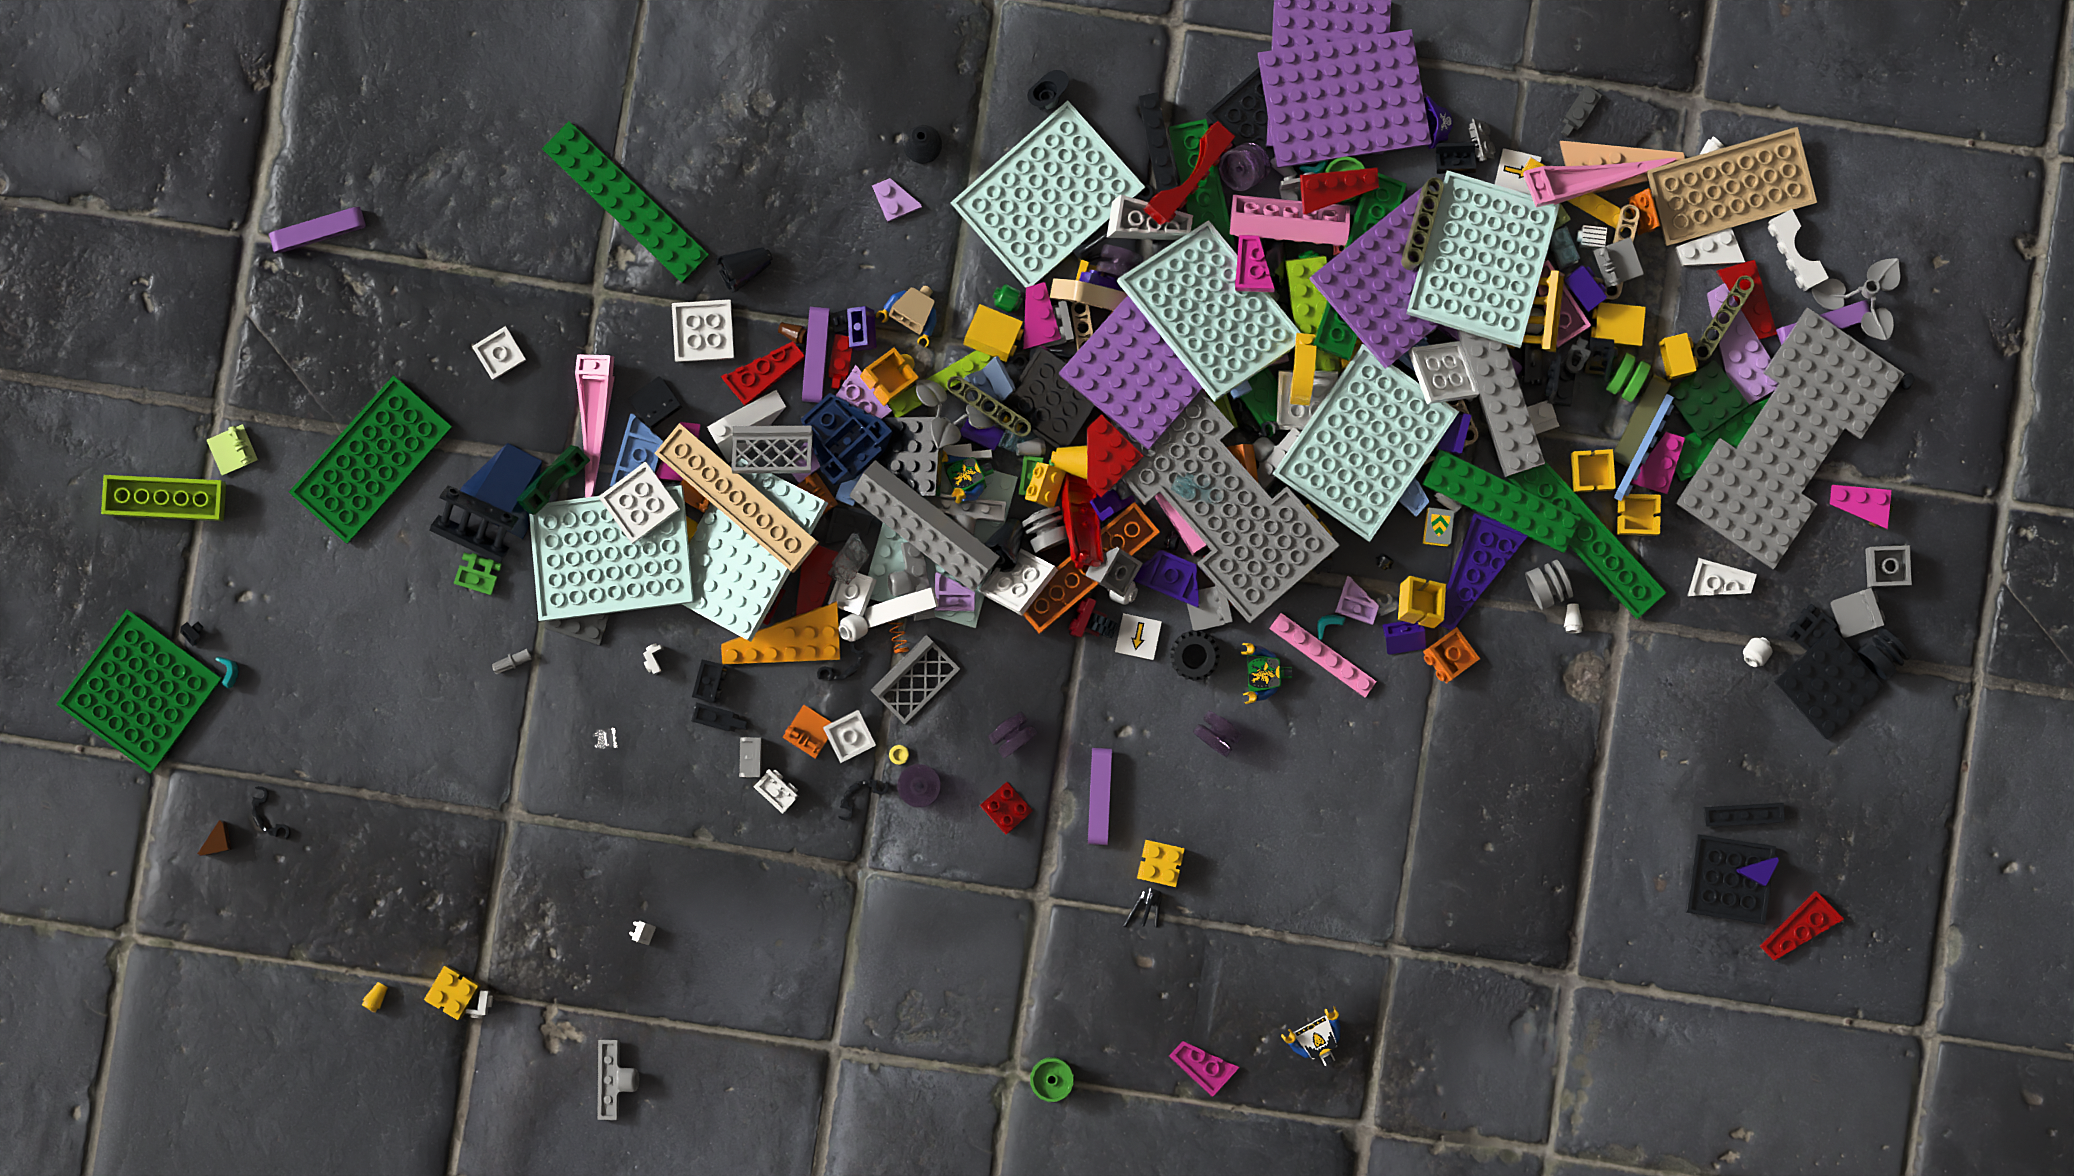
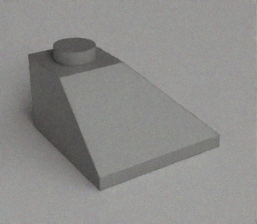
(1115, 571)

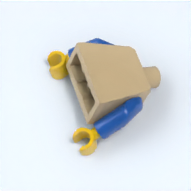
(913, 310)

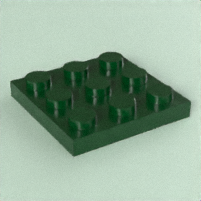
(1708, 399)

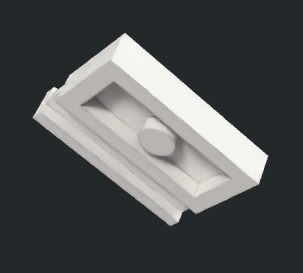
(1542, 417)

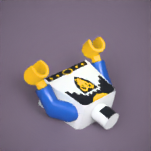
(1316, 1038)

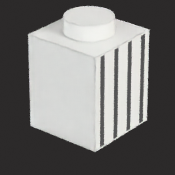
(1591, 237)

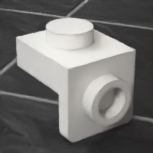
(651, 663)
(485, 1002)

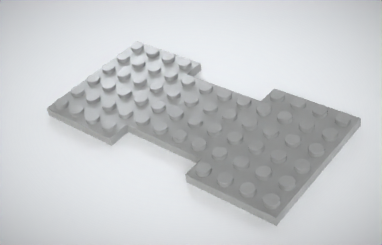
(1757, 488)
(1254, 540)

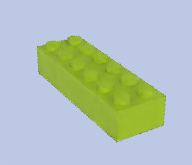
(1308, 304)
(163, 498)

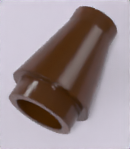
(795, 333)

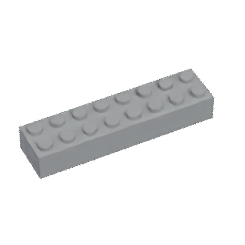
(1502, 403)
(924, 526)

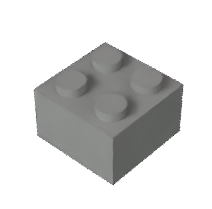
(1888, 566)

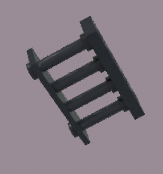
(466, 537)

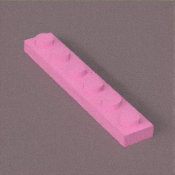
(1322, 655)

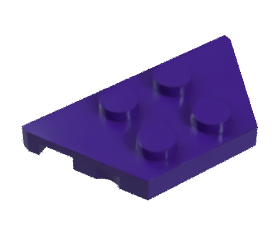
(1171, 577)

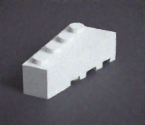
(1132, 222)

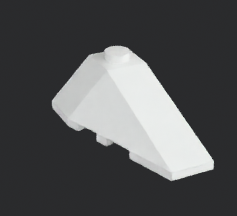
(758, 413)

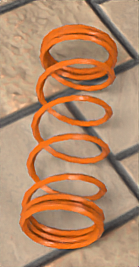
(904, 641)

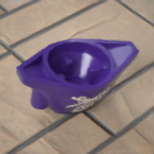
(1439, 122)

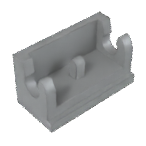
(750, 757)

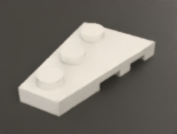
(1714, 248)
(1716, 578)

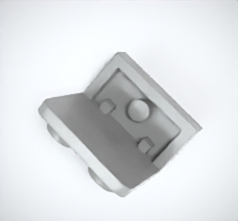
(1857, 613)

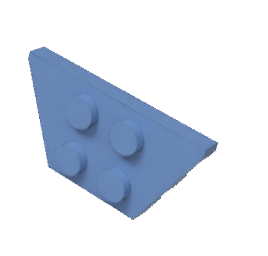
(637, 447)

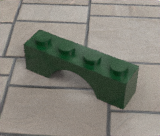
(564, 467)

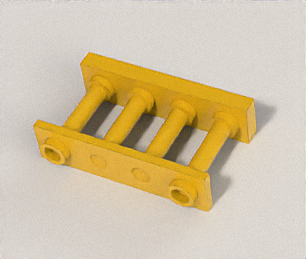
(1551, 319)

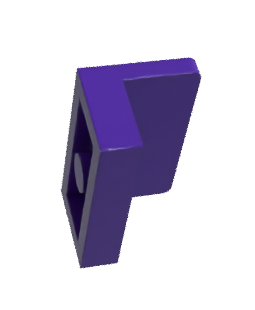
(1455, 435)
(986, 438)
(1110, 504)
(1404, 637)

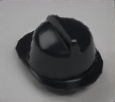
(1048, 89)

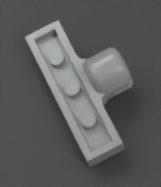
(1270, 456)
(969, 512)
(912, 579)
(612, 1079)

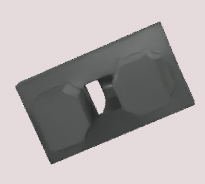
(1577, 356)

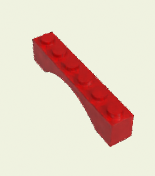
(1212, 144)

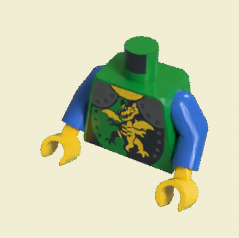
(966, 476)
(1263, 673)

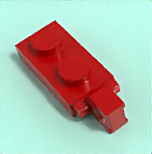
(840, 360)

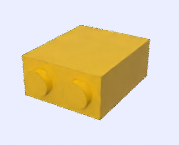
(1619, 323)
(993, 333)

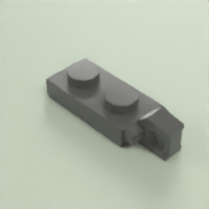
(1580, 109)

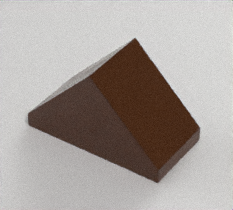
(217, 841)

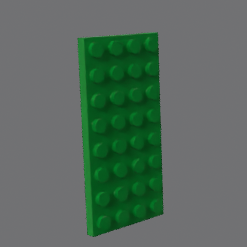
(370, 459)

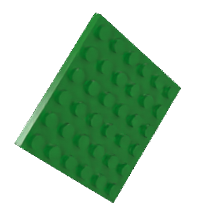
(139, 691)

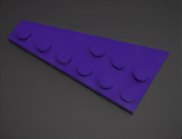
(1480, 559)

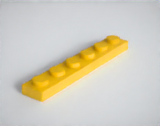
(1589, 202)

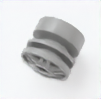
(1046, 528)
(1547, 585)

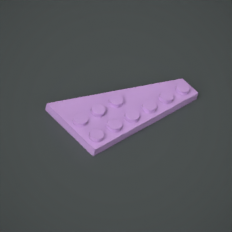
(1741, 350)
(857, 394)

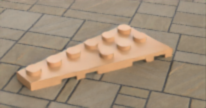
(1595, 154)

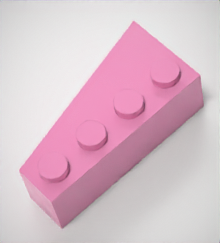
(1572, 319)

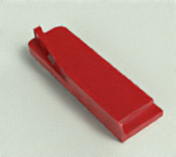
(1081, 521)

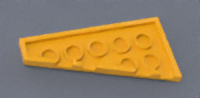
(799, 638)

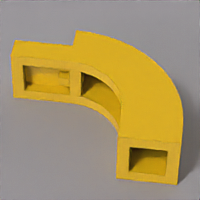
(1303, 370)

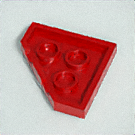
(1108, 456)

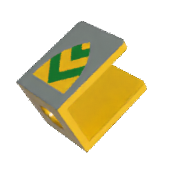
(1438, 527)

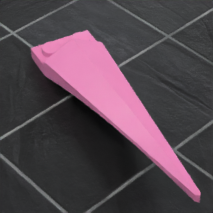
(1563, 183)
(595, 388)

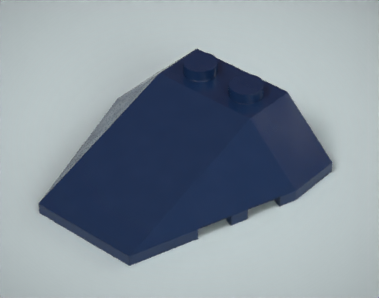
(845, 438)
(503, 481)

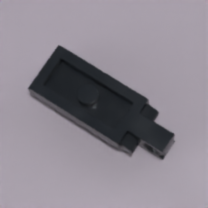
(717, 718)

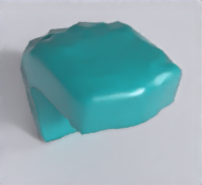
(1320, 168)
(1328, 619)
(232, 671)

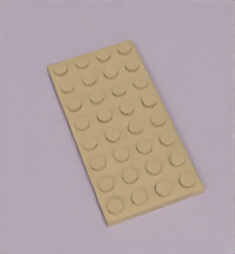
(1731, 186)

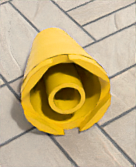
(1071, 460)

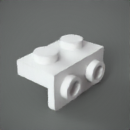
(776, 790)

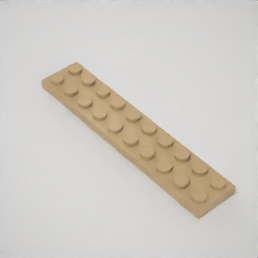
(736, 498)

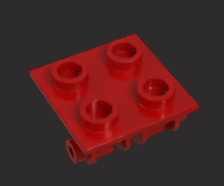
(1006, 808)

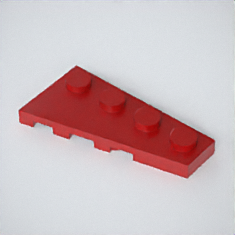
(1333, 187)
(1756, 306)
(758, 376)
(814, 579)
(1803, 924)

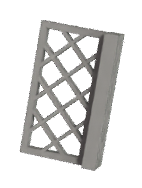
(772, 436)
(903, 667)

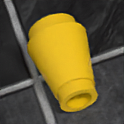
(375, 997)

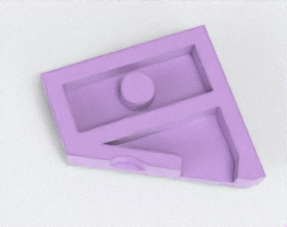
(894, 200)
(952, 595)
(1356, 603)

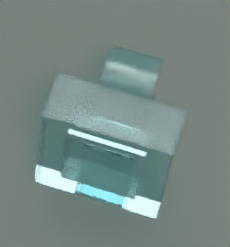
(1009, 441)
(1183, 485)

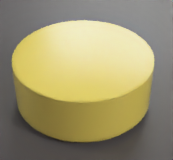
(899, 754)

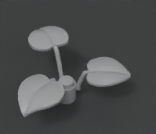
(1881, 275)
(942, 430)

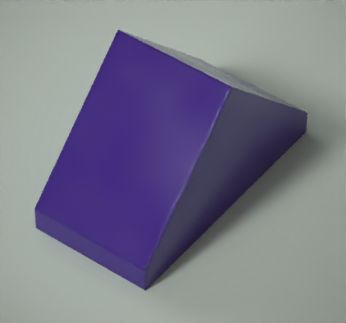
(1760, 871)

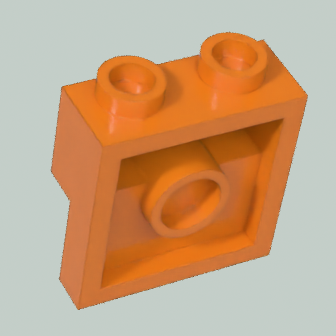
(1450, 655)

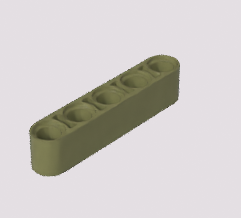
(1428, 217)
(1725, 308)
(982, 399)
(1641, 420)

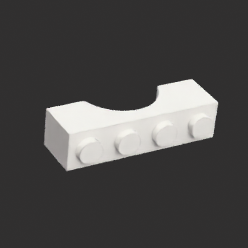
(1807, 272)

